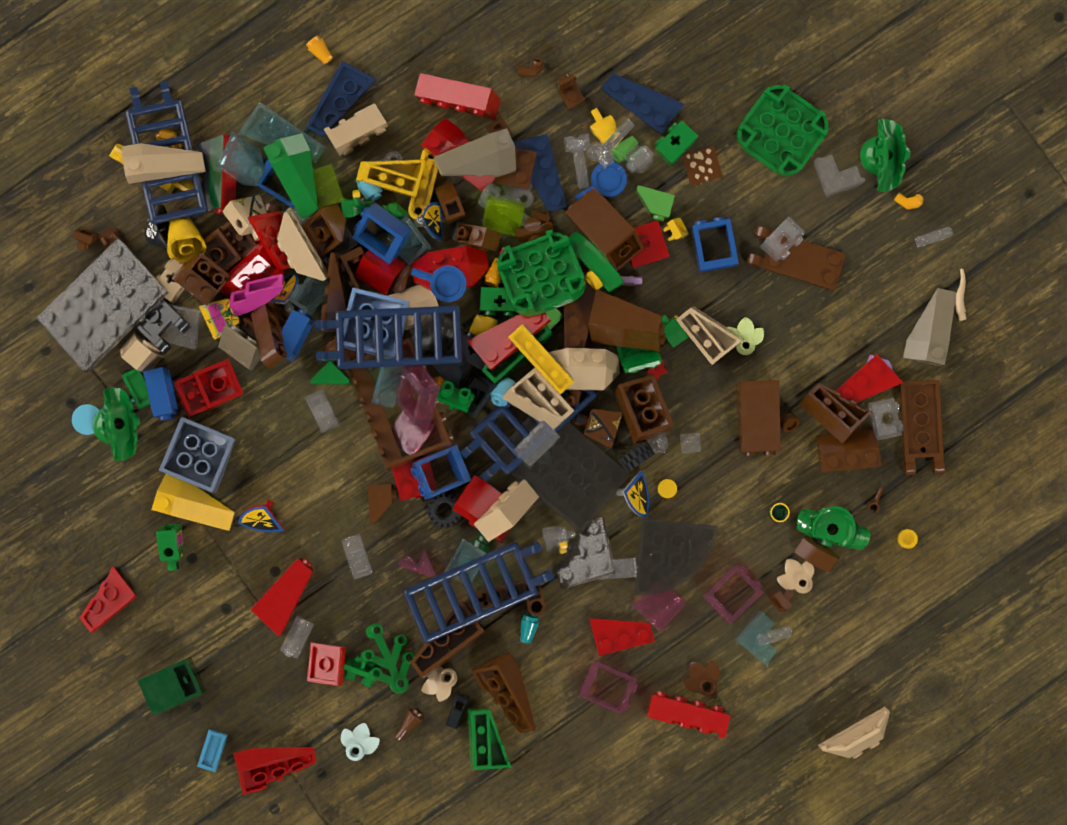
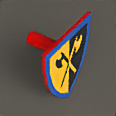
(261, 518)

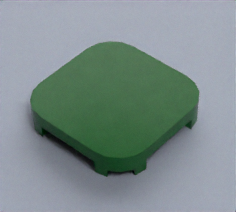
(782, 130)
(541, 274)

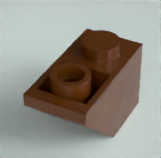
(450, 202)
(478, 237)

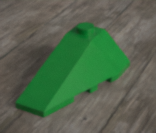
(294, 168)

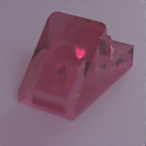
(424, 566)

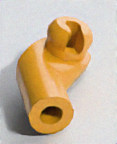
(165, 134)
(909, 203)

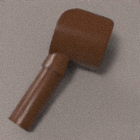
(875, 501)

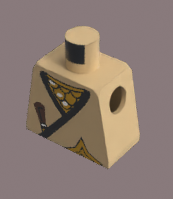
(239, 210)

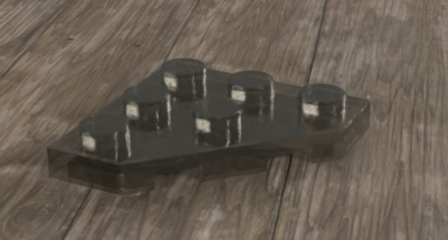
(587, 556)

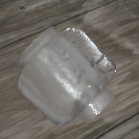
(639, 159)

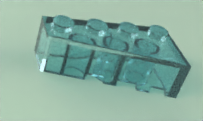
(268, 126)

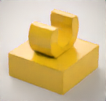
(677, 228)

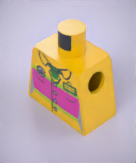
(218, 315)

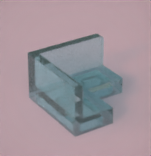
(309, 294)
(387, 385)
(758, 625)

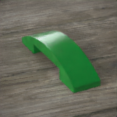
(595, 262)

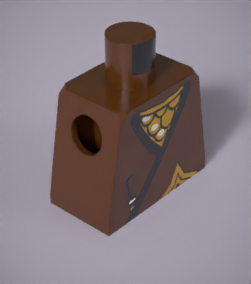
(600, 426)

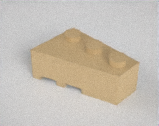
(140, 353)

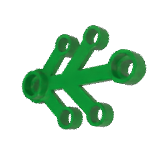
(389, 660)

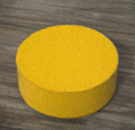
(593, 280)
(667, 488)
(907, 538)

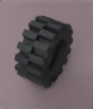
(636, 457)
(432, 510)

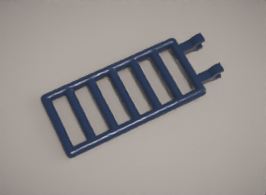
(185, 138)
(399, 360)
(489, 421)
(462, 570)

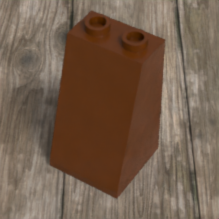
(605, 228)
(624, 324)
(758, 417)

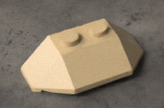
(299, 249)
(588, 367)
(858, 736)

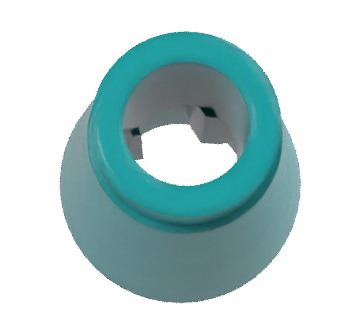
(529, 625)

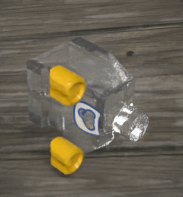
(557, 537)

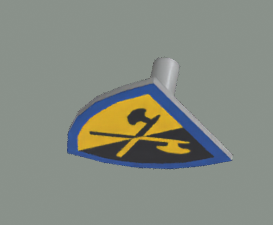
(636, 495)

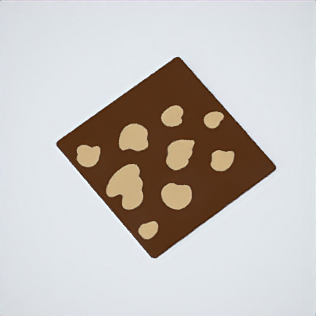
(702, 166)

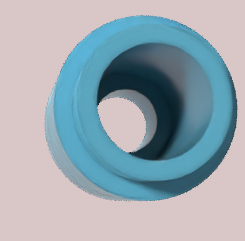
(369, 191)
(502, 387)

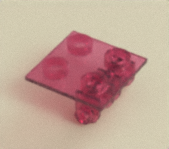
(410, 437)
(659, 608)

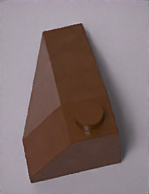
(334, 291)
(505, 683)

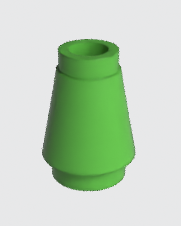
(624, 148)

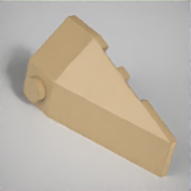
(155, 162)

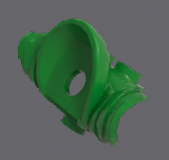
(875, 155)
(124, 440)
(849, 533)

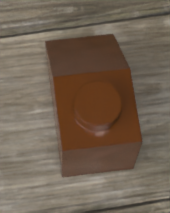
(380, 500)

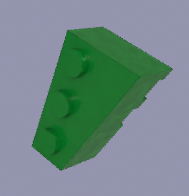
(484, 741)

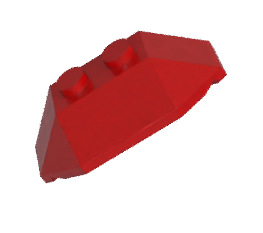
(469, 260)
(252, 267)

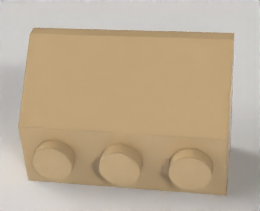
(417, 297)

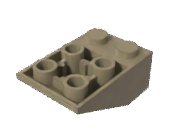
(239, 347)

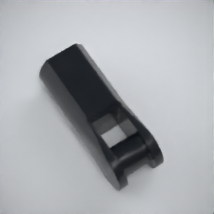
(456, 713)

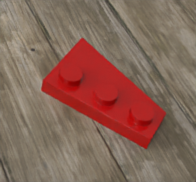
(267, 229)
(869, 381)
(109, 600)
(619, 635)

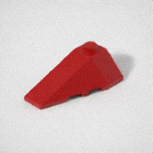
(447, 137)
(263, 765)

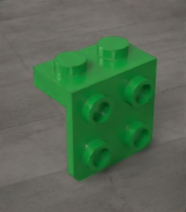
(636, 359)

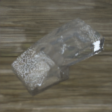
(357, 556)

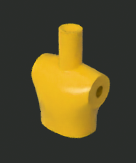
(603, 127)
(481, 324)

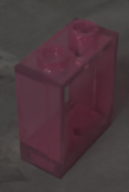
(419, 410)
(754, 584)
(590, 677)

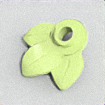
(751, 336)

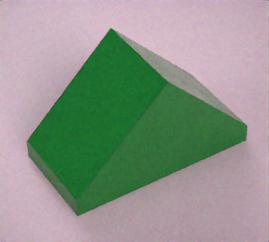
(330, 376)

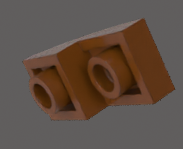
(817, 556)

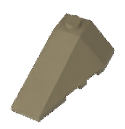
(484, 156)
(932, 332)

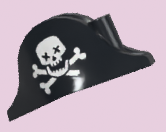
(157, 233)

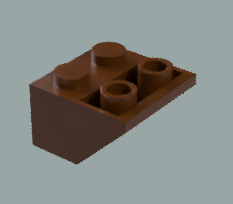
(201, 278)

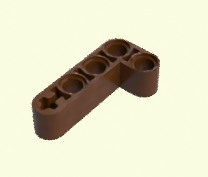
(267, 327)
(503, 591)

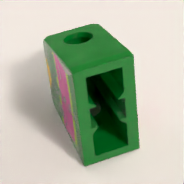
(170, 537)

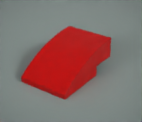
(208, 388)
(476, 501)

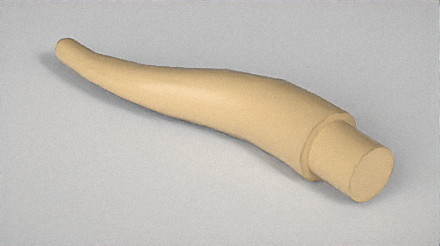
(959, 301)

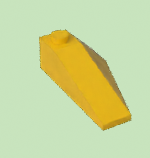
(191, 503)

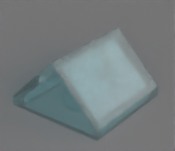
(415, 245)
(465, 553)

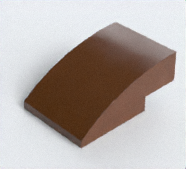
(227, 247)

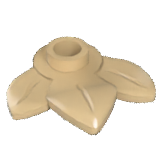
(794, 574)
(437, 685)

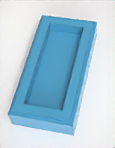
(212, 750)

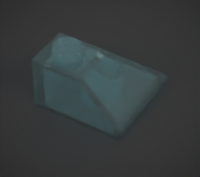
(242, 161)

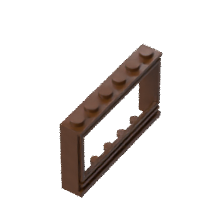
(379, 423)

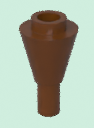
(412, 719)

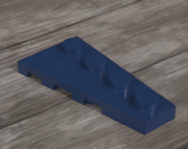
(339, 97)
(647, 105)
(545, 173)

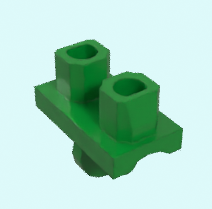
(455, 397)
(359, 667)

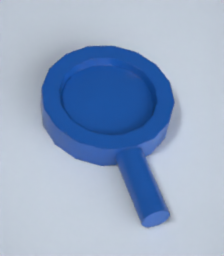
(607, 181)
(446, 282)

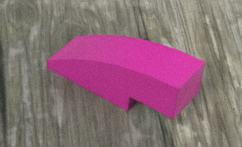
(256, 294)

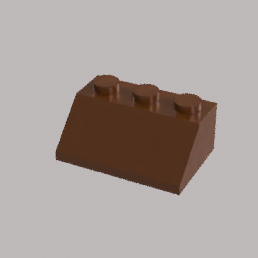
(643, 408)
(857, 452)

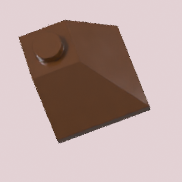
(325, 229)

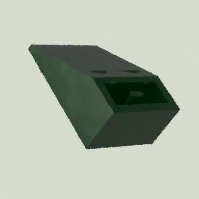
(171, 686)

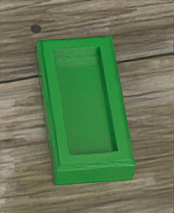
(137, 387)

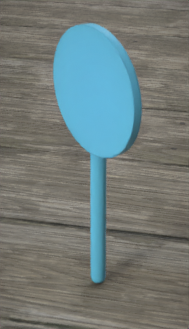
(83, 418)

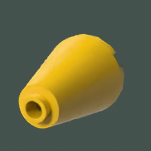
(184, 240)

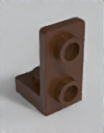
(569, 91)
(355, 257)

